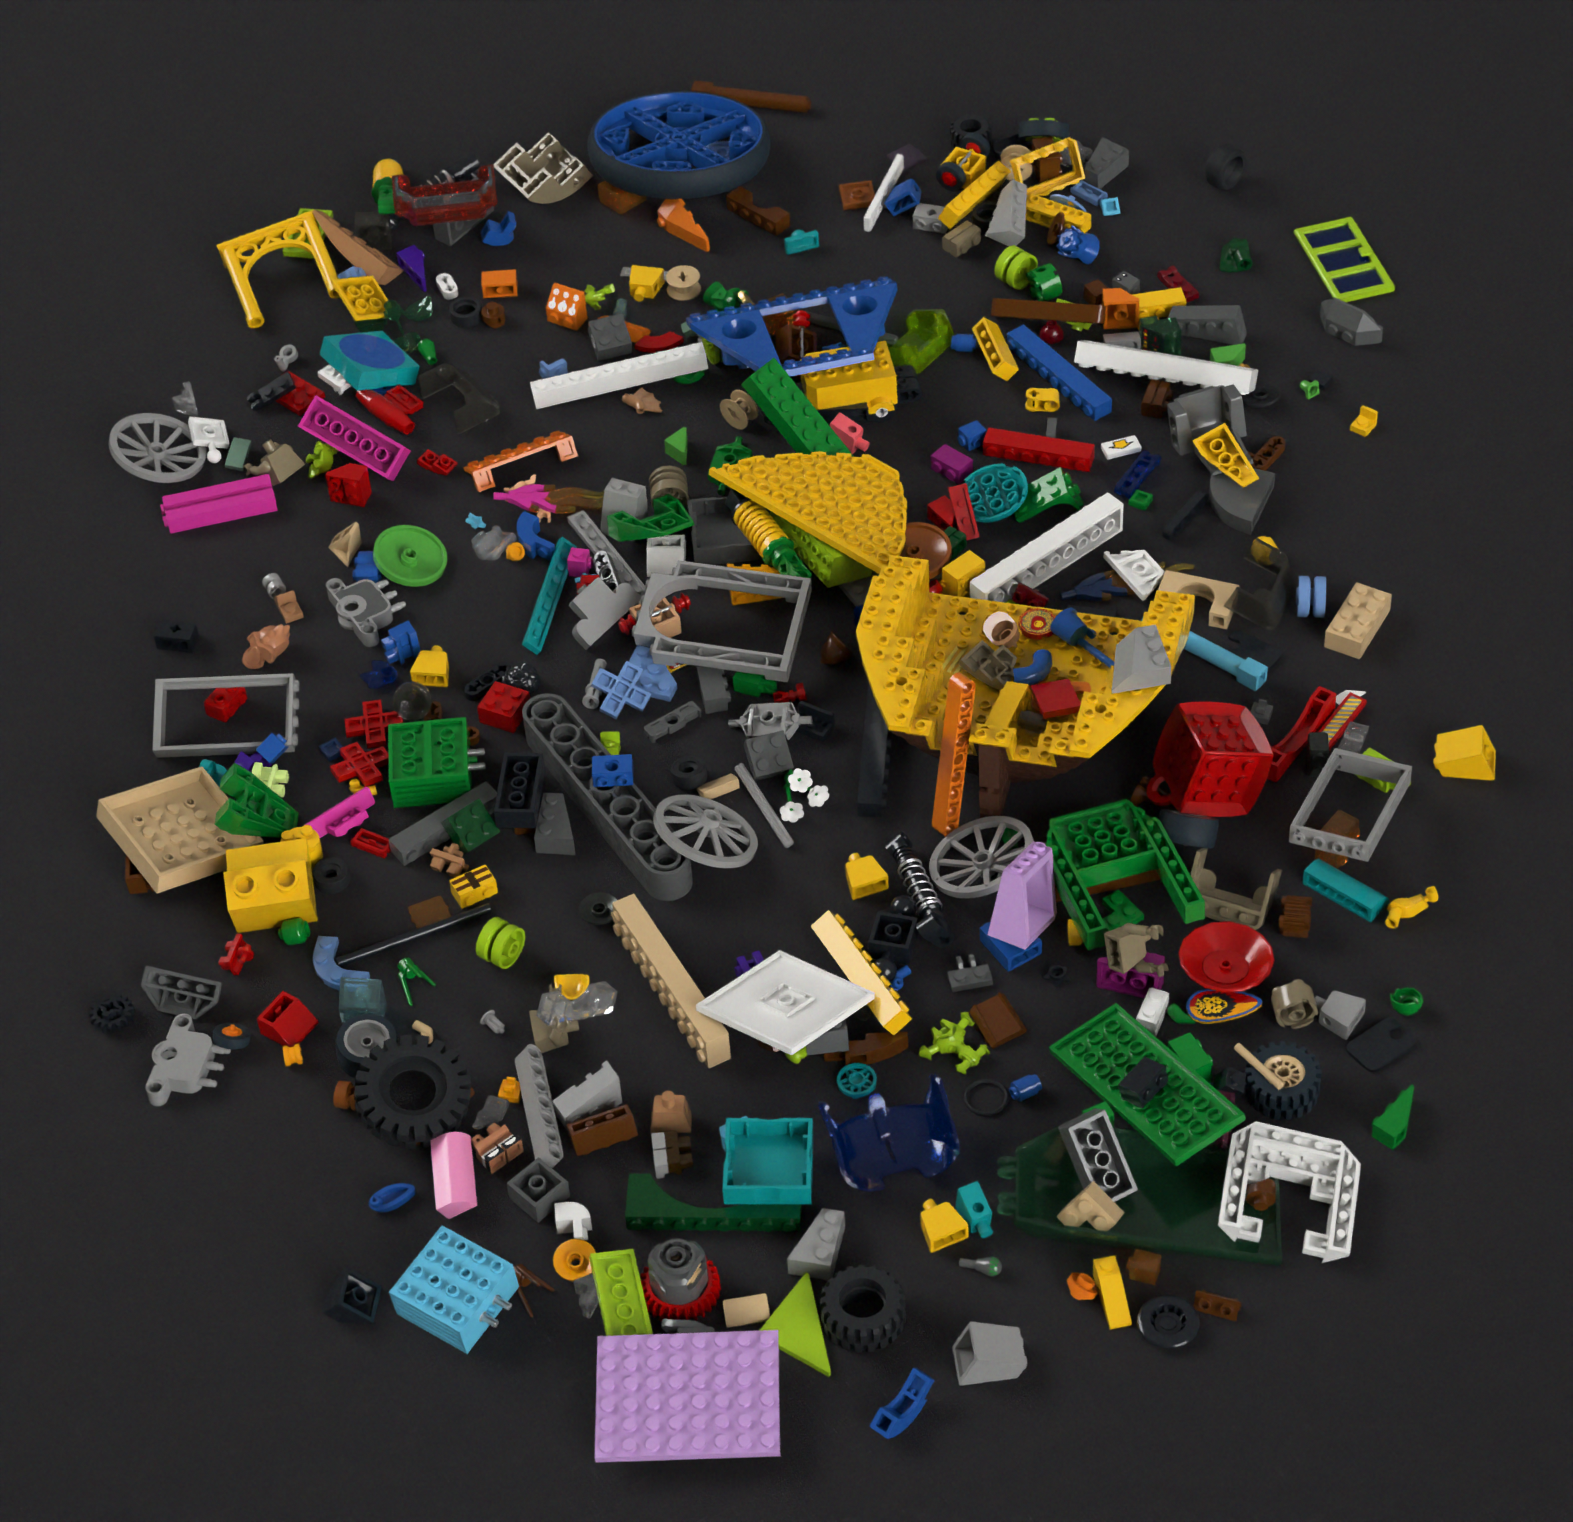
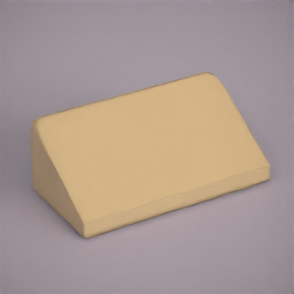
(719, 786)
(746, 1310)

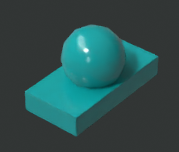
(801, 241)

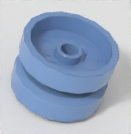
(1310, 596)

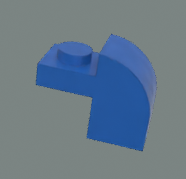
(499, 233)

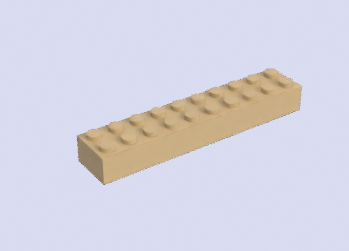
(670, 980)

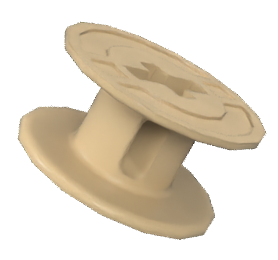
(1013, 152)
(683, 283)
(739, 409)

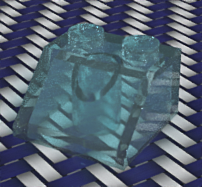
(361, 997)

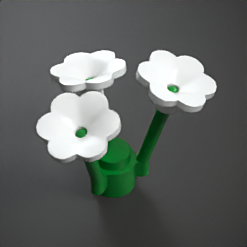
(800, 781)

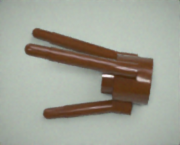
(524, 1278)

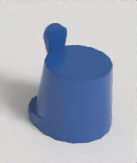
(1070, 627)

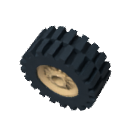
(1297, 1072)

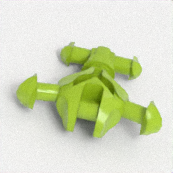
(951, 1040)

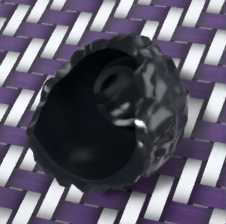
(523, 677)

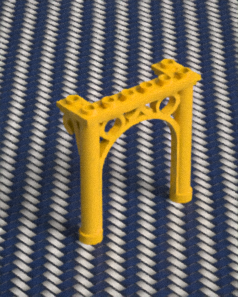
(269, 240)

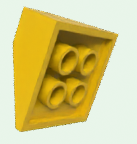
(361, 296)

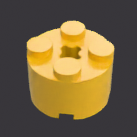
(313, 840)

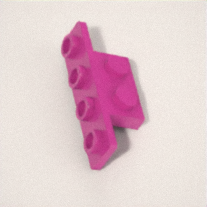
(344, 815)

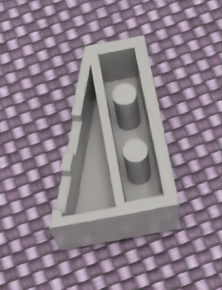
(590, 1098)

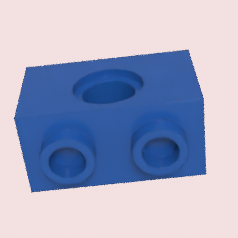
(612, 770)

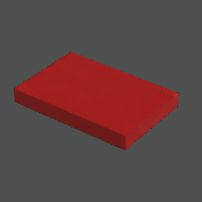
(1056, 698)

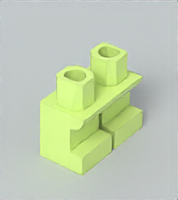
(271, 777)

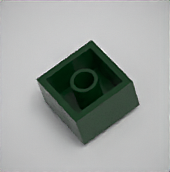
(470, 826)

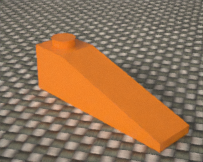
(680, 223)

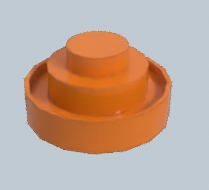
(1082, 1286)

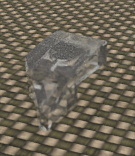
(493, 1112)

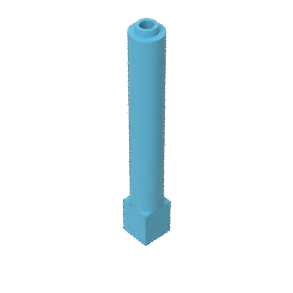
(1248, 671)

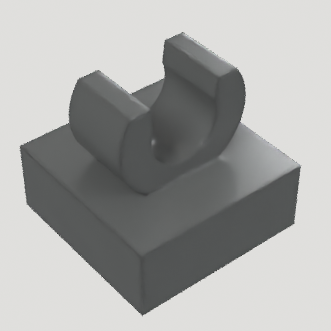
(1262, 711)

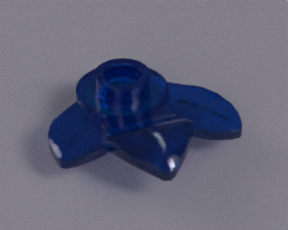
(380, 675)

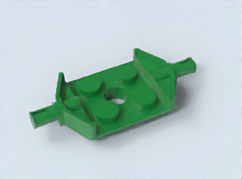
(728, 452)

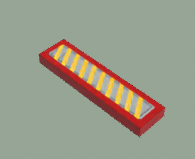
(1341, 717)

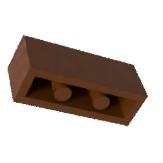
(602, 1130)

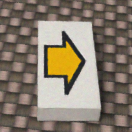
(1121, 447)

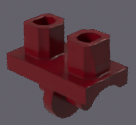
(1027, 596)

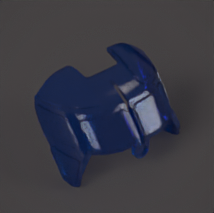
(917, 1134)

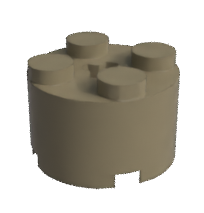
(1294, 1004)

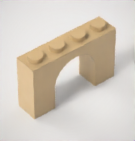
(1215, 591)

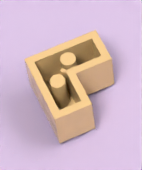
(1093, 1206)

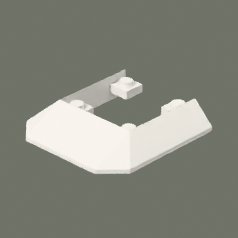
(1297, 1157)

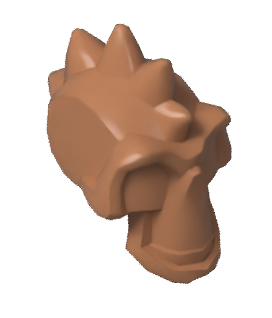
(266, 645)

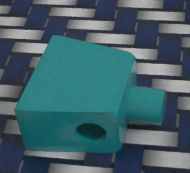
(974, 1209)

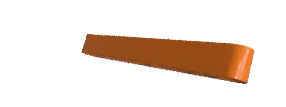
(953, 754)

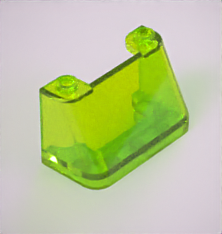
(926, 339)

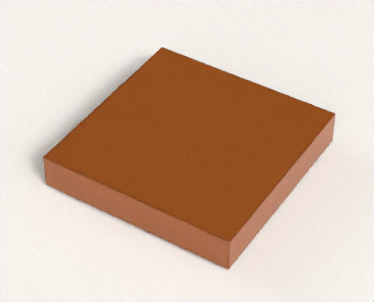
(856, 194)

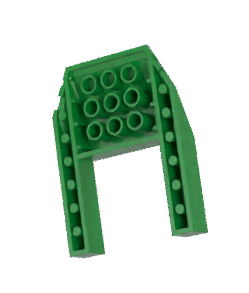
(1109, 846)

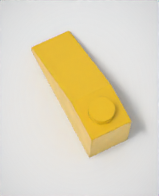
(1111, 1292)

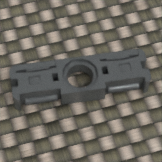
(661, 726)

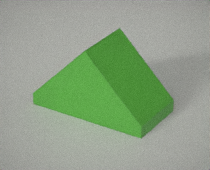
(677, 445)

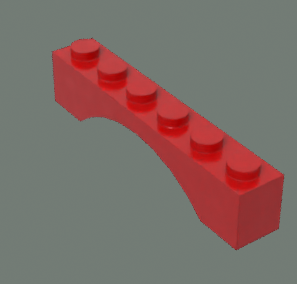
(1314, 715)

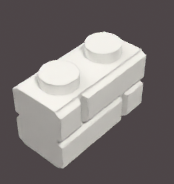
(1153, 1010)

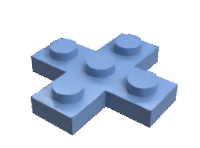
(621, 690)

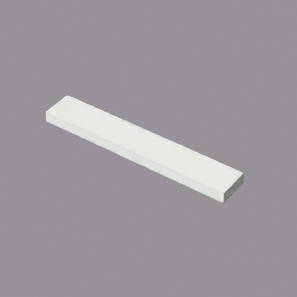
(883, 192)

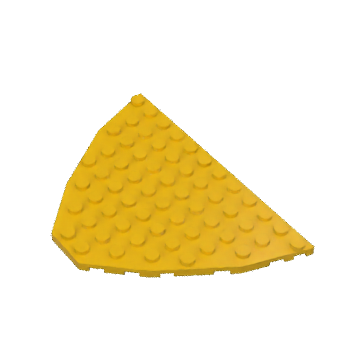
(837, 498)

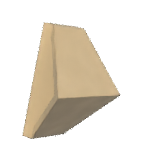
(347, 543)

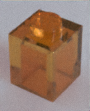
(1144, 1266)

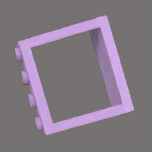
(1025, 897)

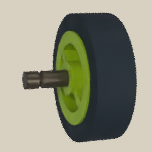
(1043, 128)

